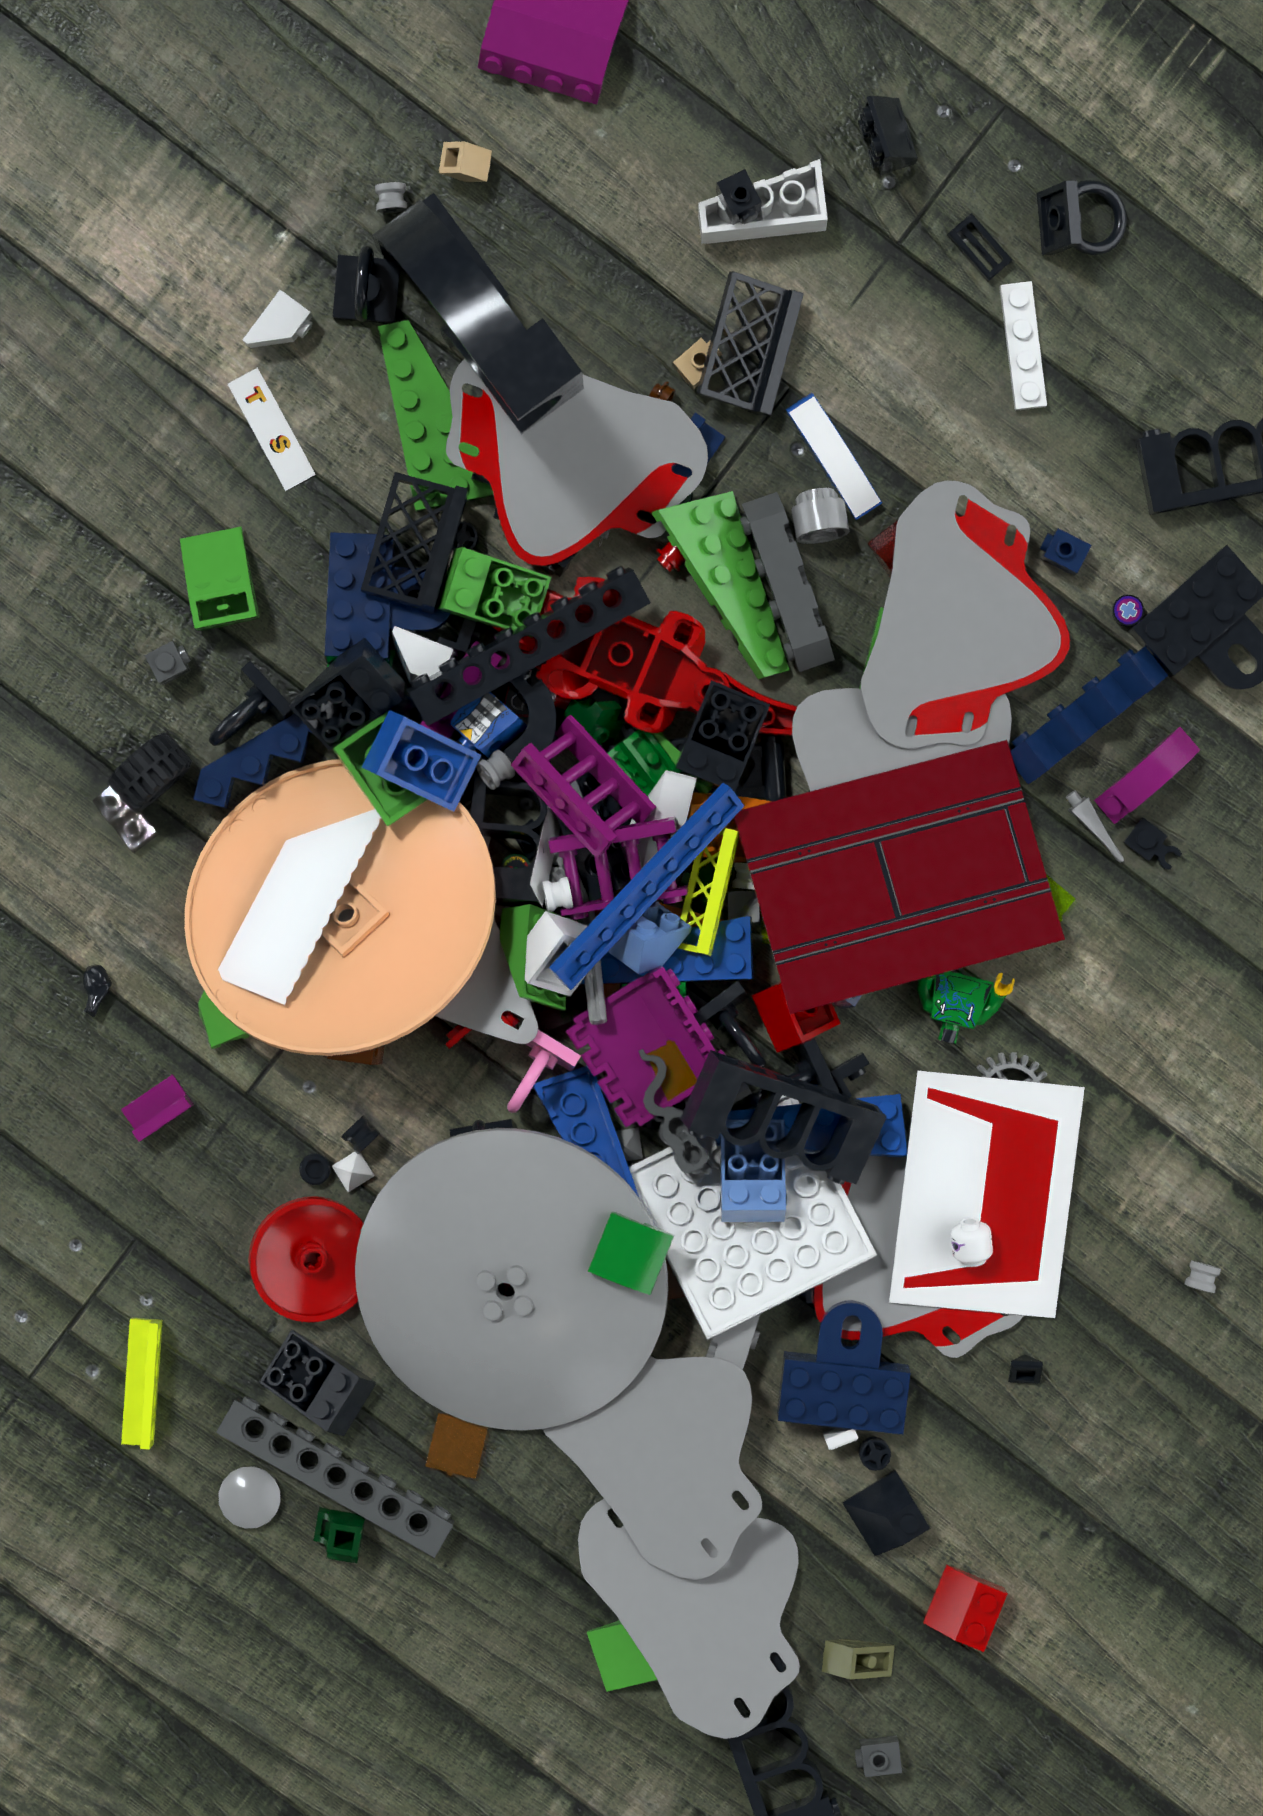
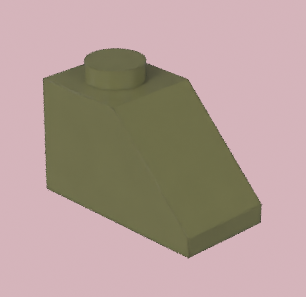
(857, 1659)

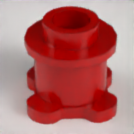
(670, 557)

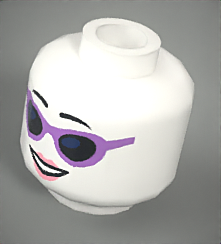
(971, 1242)

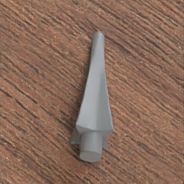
(1086, 814)

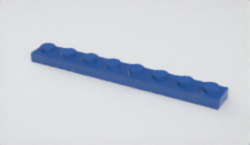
(646, 886)

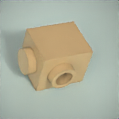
(465, 161)
(692, 361)

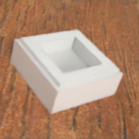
(839, 1436)

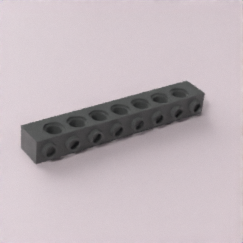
(344, 1492)

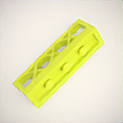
(717, 892)
(141, 1382)

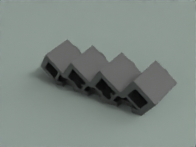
(788, 582)

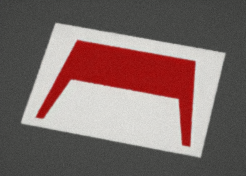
(994, 1156)

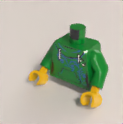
(961, 1001)

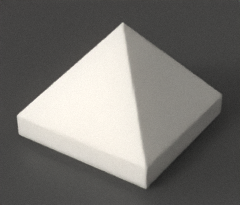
(353, 1171)

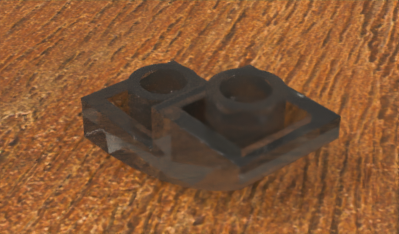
(131, 826)

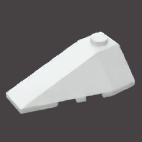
(672, 799)

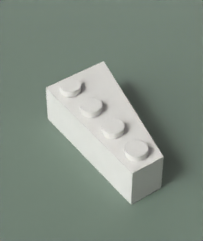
(789, 206)

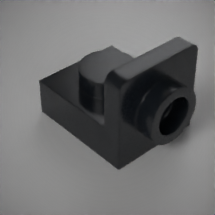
(852, 1069)

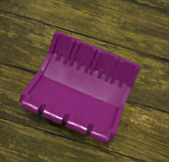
(553, 43)
(640, 1018)

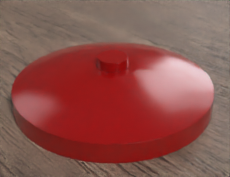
(307, 1259)

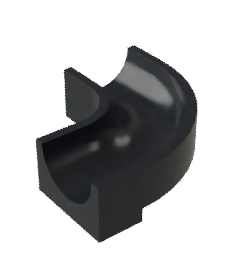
(520, 367)

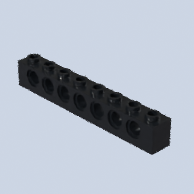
(630, 599)

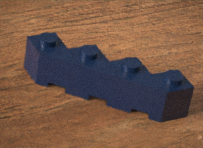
(1087, 714)
(252, 760)

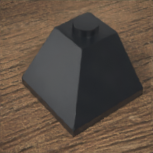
(886, 1514)

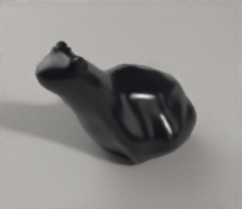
(97, 985)

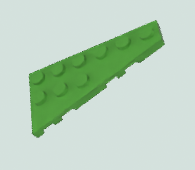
(424, 415)
(725, 571)

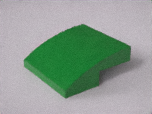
(642, 759)
(631, 1253)

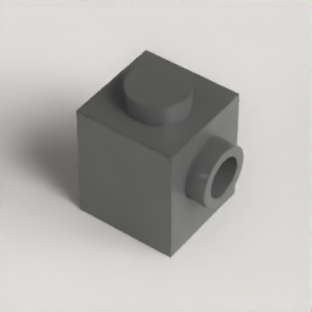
(168, 662)
(879, 1756)

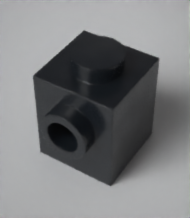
(739, 198)

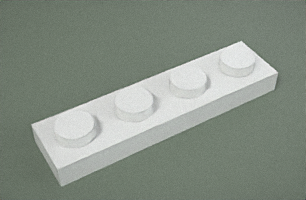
(1023, 345)

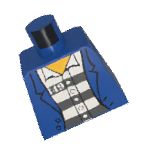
(487, 724)

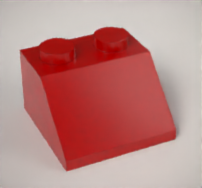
(791, 1029)
(965, 1607)

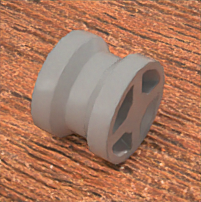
(391, 197)
(495, 769)
(1202, 1276)

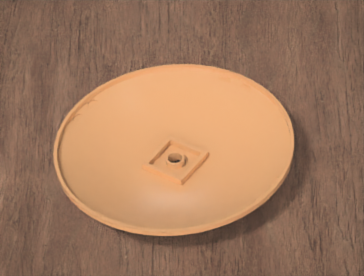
(415, 929)

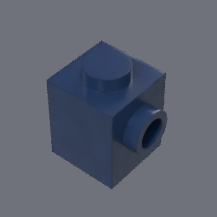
(1064, 551)

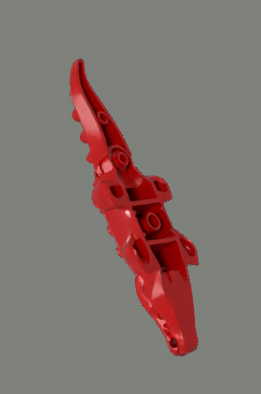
(646, 664)

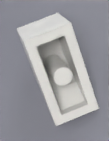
(279, 323)

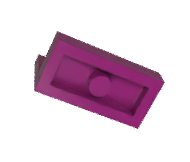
(157, 1107)

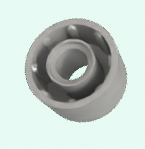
(819, 516)

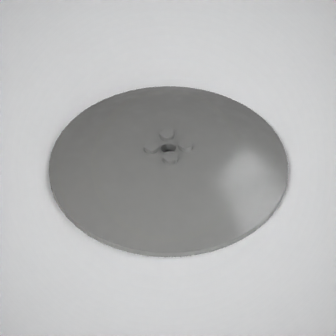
(515, 1214)

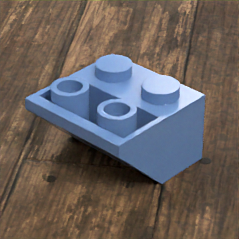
(651, 939)

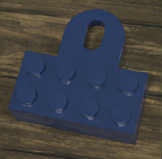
(359, 615)
(845, 1383)

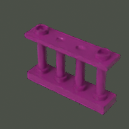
(566, 802)
(629, 837)

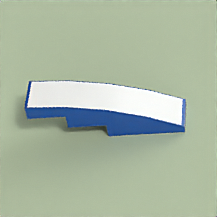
(833, 456)

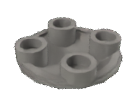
(249, 1497)

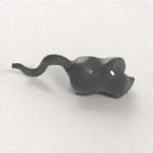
(687, 1151)

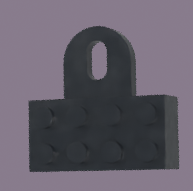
(1205, 620)

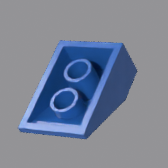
(421, 760)

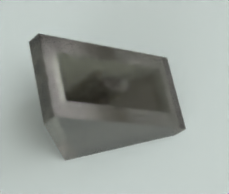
(550, 1018)

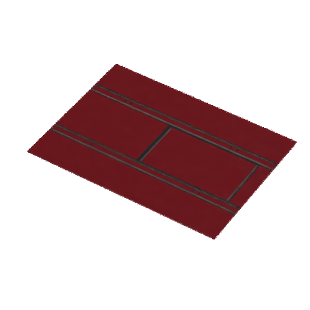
(898, 876)

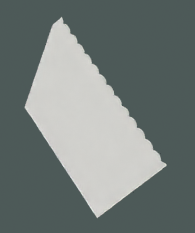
(295, 906)

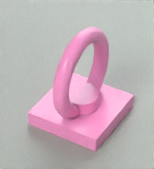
(545, 1053)

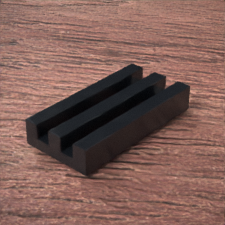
(961, 227)

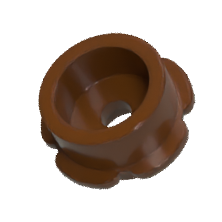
(663, 392)

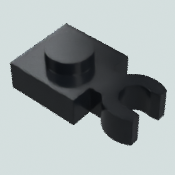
(1148, 841)

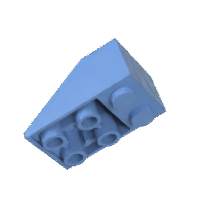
(752, 1180)

